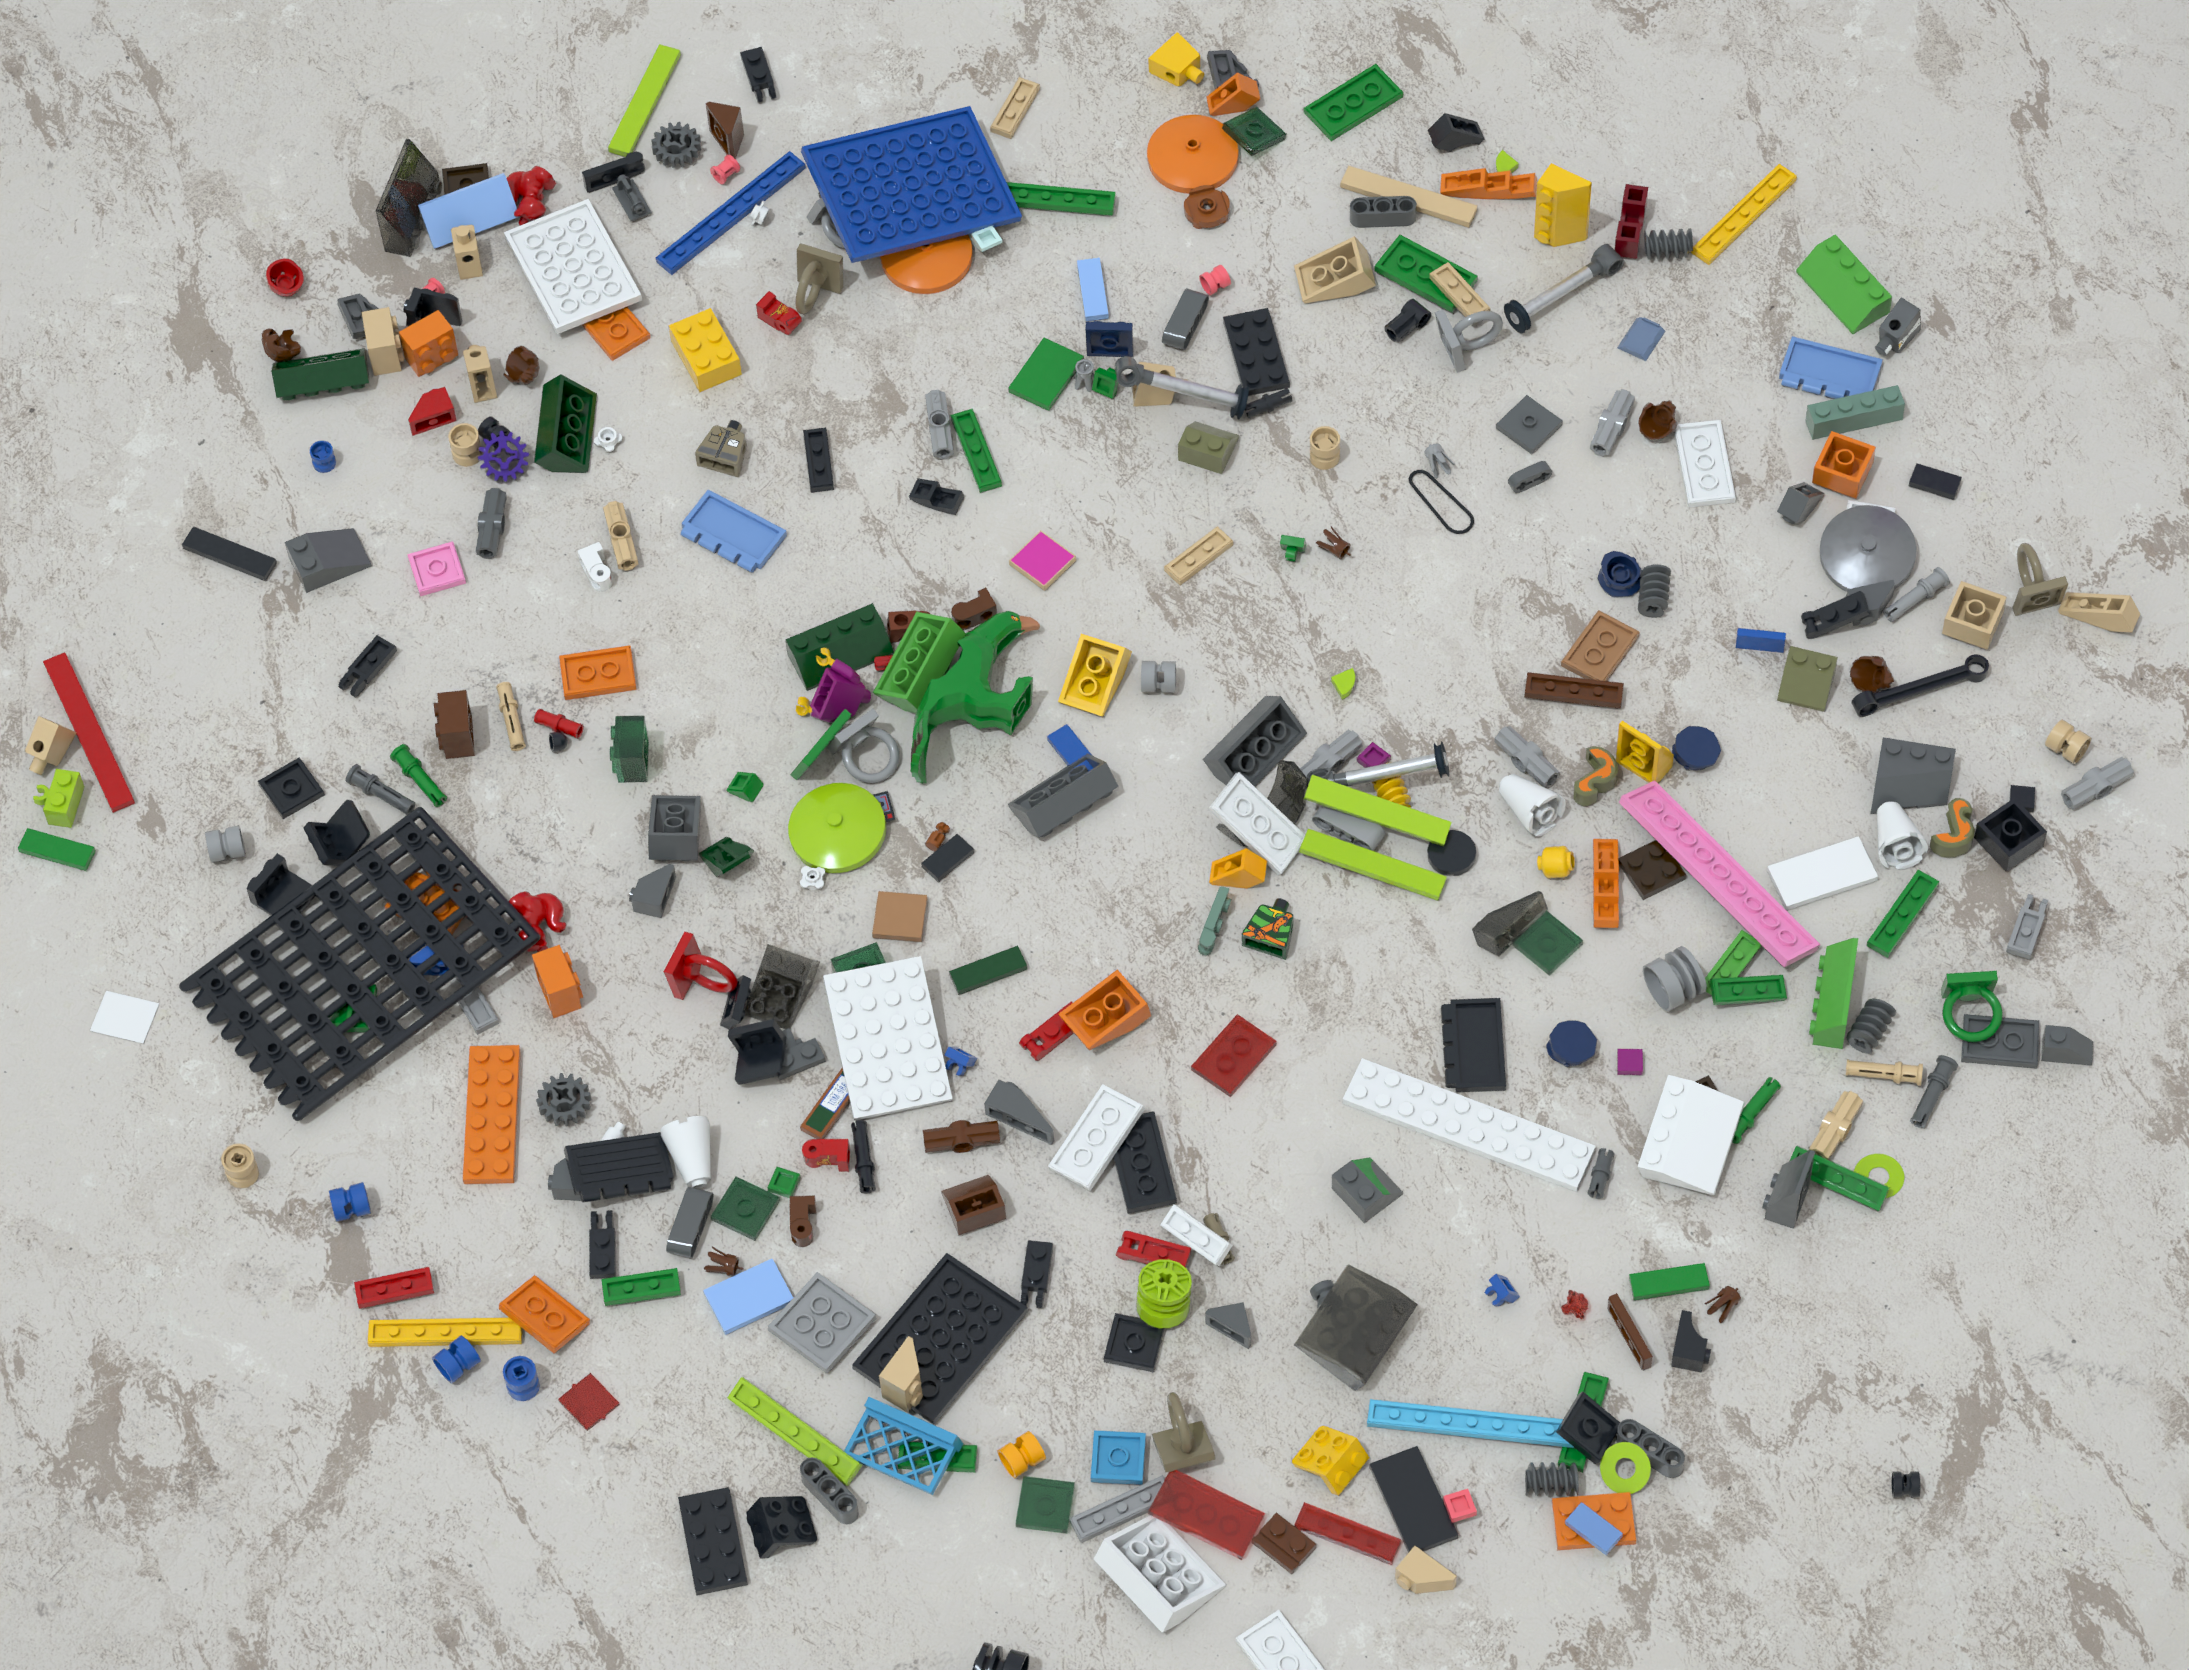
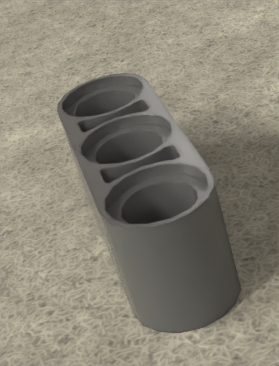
(1383, 211)
(1185, 319)
(689, 1222)
(1664, 1449)
(826, 1479)

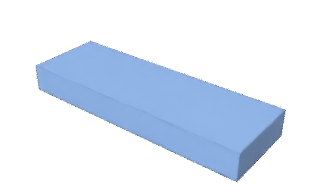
(1092, 289)

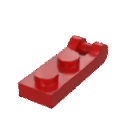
(1050, 1033)
(1151, 1249)

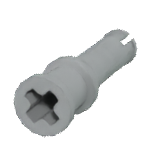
(1924, 589)

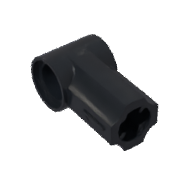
(1412, 316)

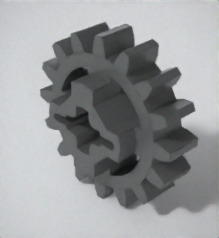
(676, 144)
(563, 1099)

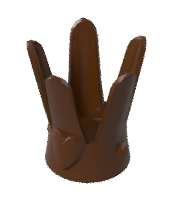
(1340, 546)
(728, 1261)
(1727, 1296)

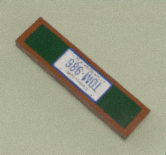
(827, 1108)

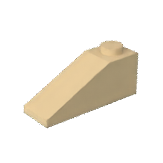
(2105, 611)

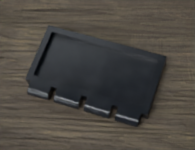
(1473, 1045)
(617, 1165)

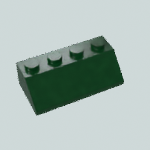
(320, 373)
(565, 426)
(850, 638)

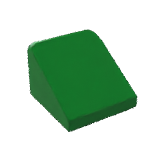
(745, 786)

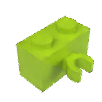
(62, 798)

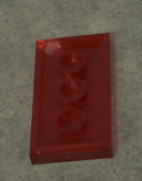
(1206, 1513)

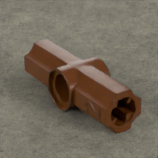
(961, 1136)

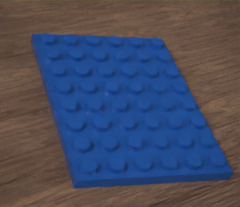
(910, 184)

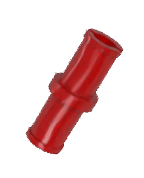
(558, 723)

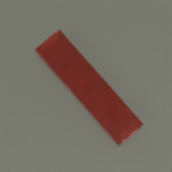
(1347, 1533)

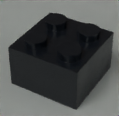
(2010, 834)

